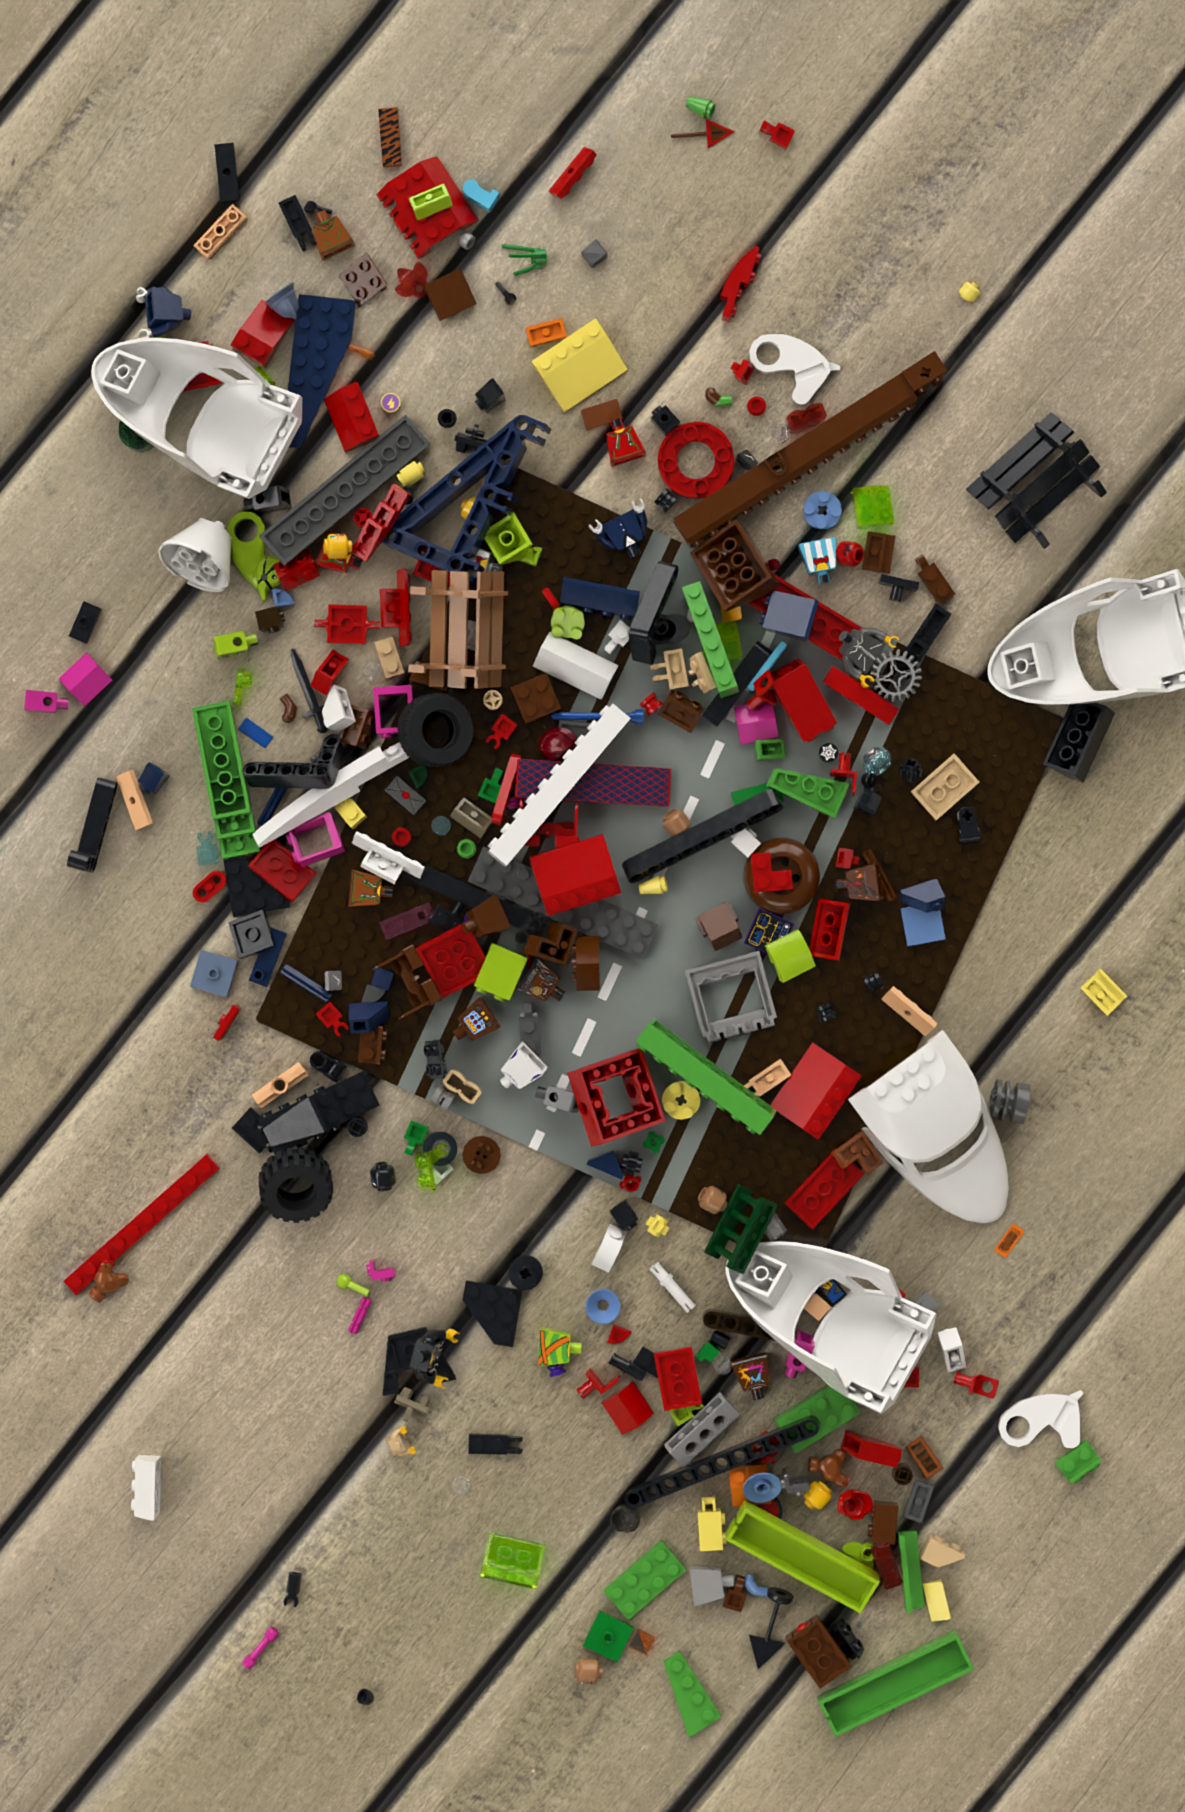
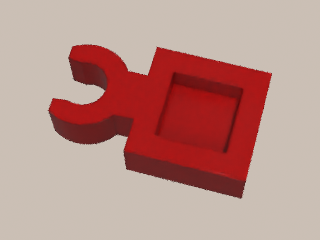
(503, 729)
(330, 1016)

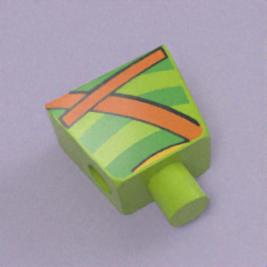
(556, 1347)

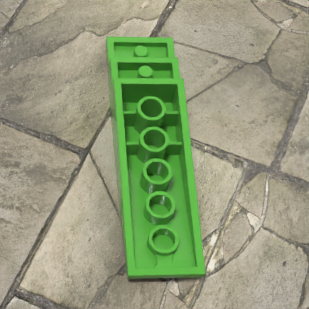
(225, 780)

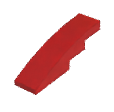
(381, 522)
(861, 696)

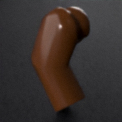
(290, 709)

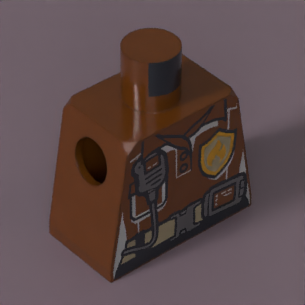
(541, 982)

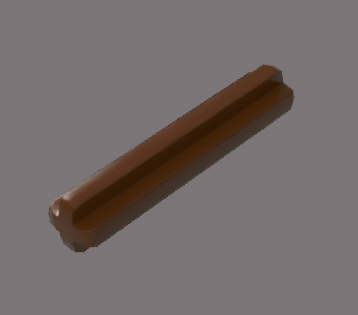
(888, 891)

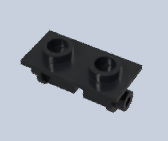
(842, 1632)

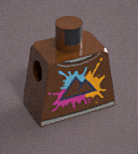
(752, 1373)

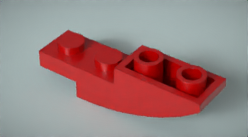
(740, 276)

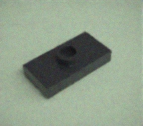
(85, 622)

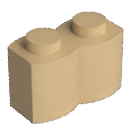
(466, 1089)

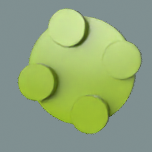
(567, 622)

